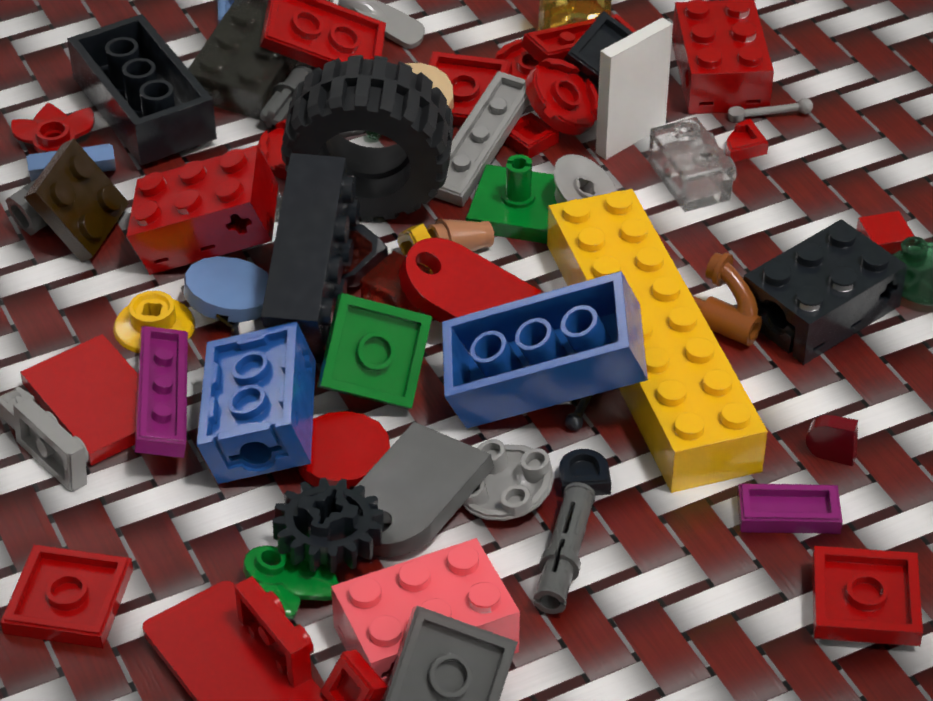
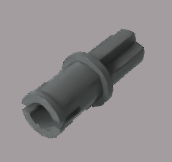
(277, 107)

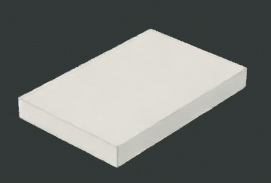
(633, 87)

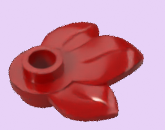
(52, 127)

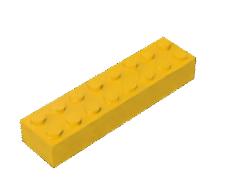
(693, 402)

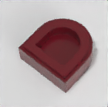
(833, 439)

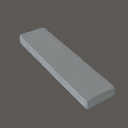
(483, 136)

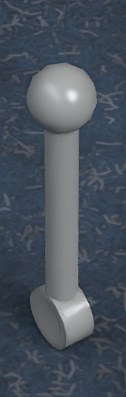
(737, 114)

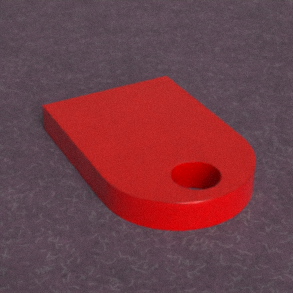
(459, 282)

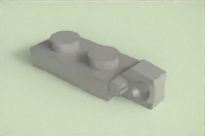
(45, 438)

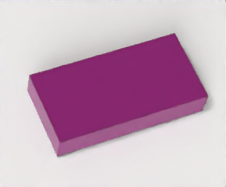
(789, 508)

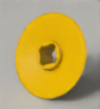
(151, 310)

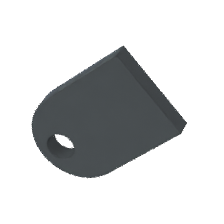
(422, 486)

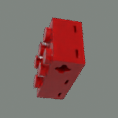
(721, 55)
(203, 209)

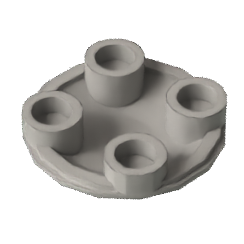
(515, 485)

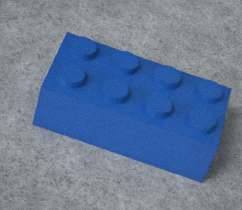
(543, 350)

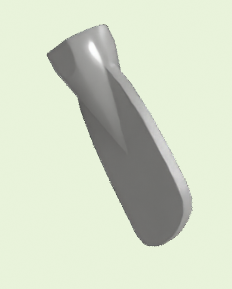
(399, 26)

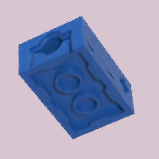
(257, 403)

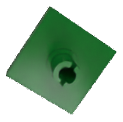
(514, 200)
(374, 351)

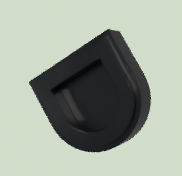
(585, 467)

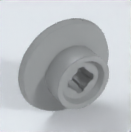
(580, 178)

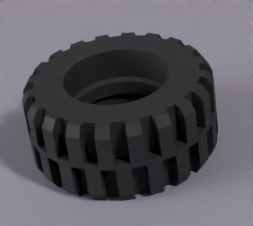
(378, 100)

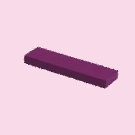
(162, 392)

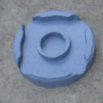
(226, 288)

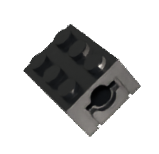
(825, 290)

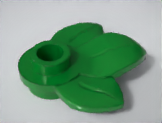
(288, 581)

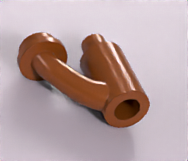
(734, 322)

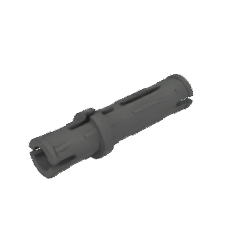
(561, 561)

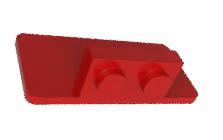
(235, 646)

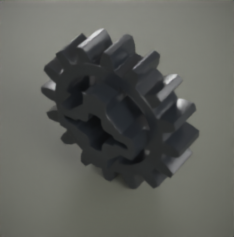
(328, 525)

